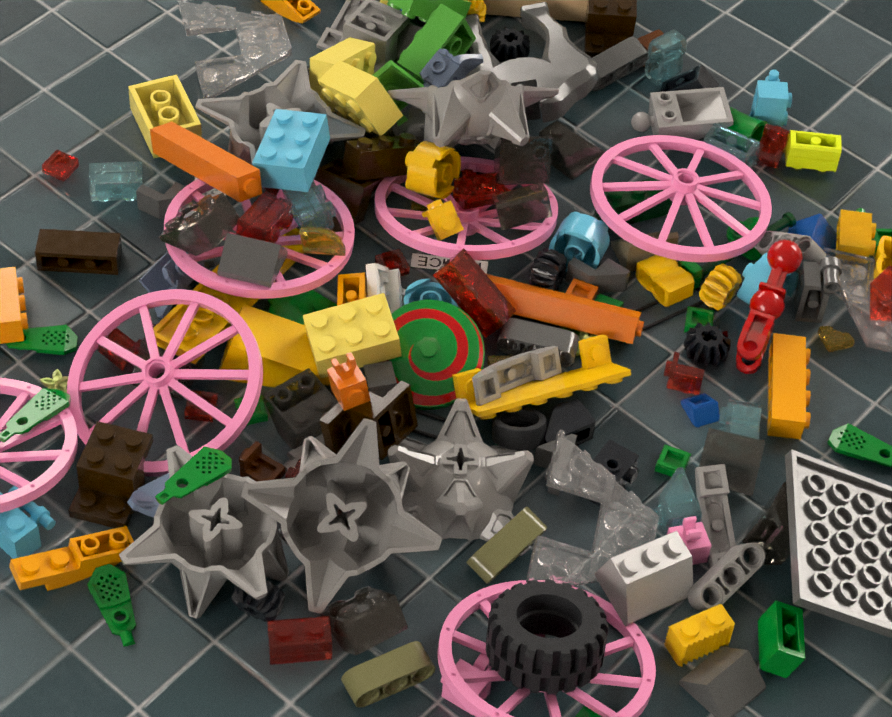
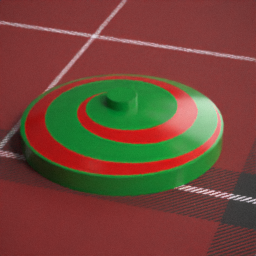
(435, 345)

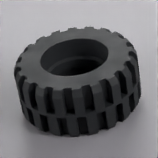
(546, 662)

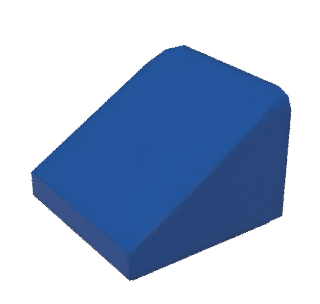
(701, 409)

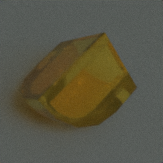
(321, 241)

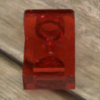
(772, 145)
(124, 341)
(683, 377)

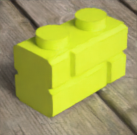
(813, 151)

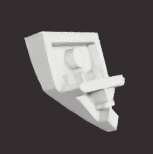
(385, 281)

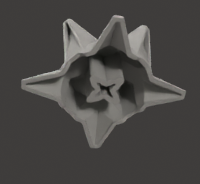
(475, 109)
(252, 111)
(459, 481)
(342, 512)
(212, 539)

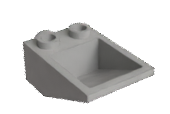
(685, 113)

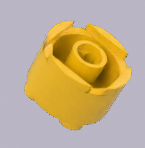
(432, 169)

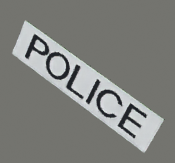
(436, 262)

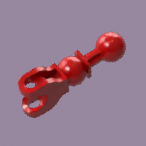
(767, 305)

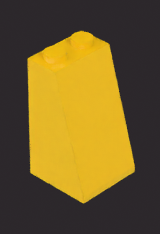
(281, 344)

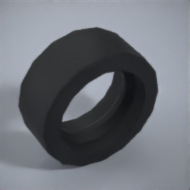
(519, 429)

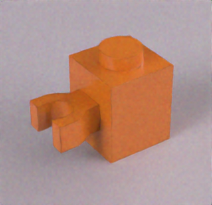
(348, 383)

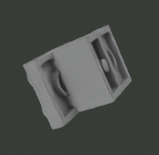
(378, 25)

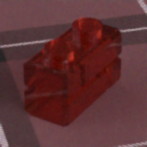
(265, 218)
(299, 640)

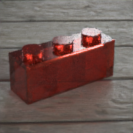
(474, 292)

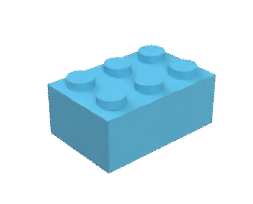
(292, 149)

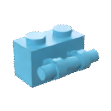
(771, 100)
(21, 533)

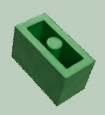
(781, 639)

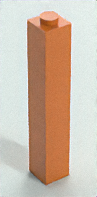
(206, 161)
(570, 310)

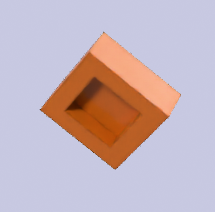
(582, 289)

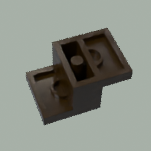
(608, 24)
(352, 193)
(392, 413)
(109, 474)

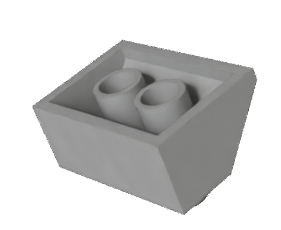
(648, 578)

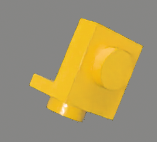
(443, 219)

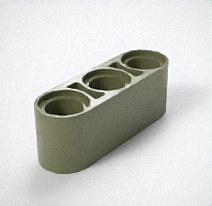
(506, 545)
(388, 674)

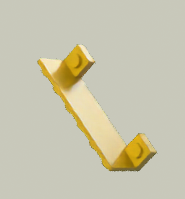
(595, 370)

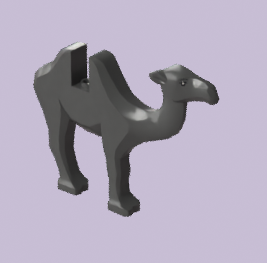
(560, 67)

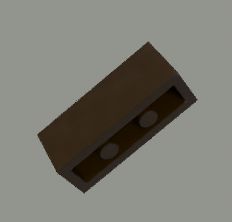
(378, 156)
(78, 251)

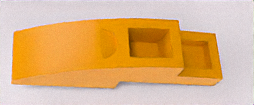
(294, 10)
(71, 563)

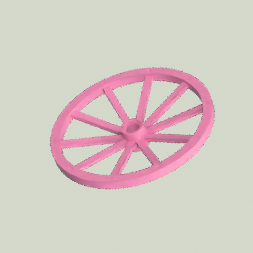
(682, 189)
(472, 220)
(280, 287)
(170, 367)
(63, 458)
(458, 681)

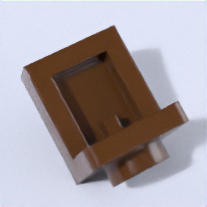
(258, 465)

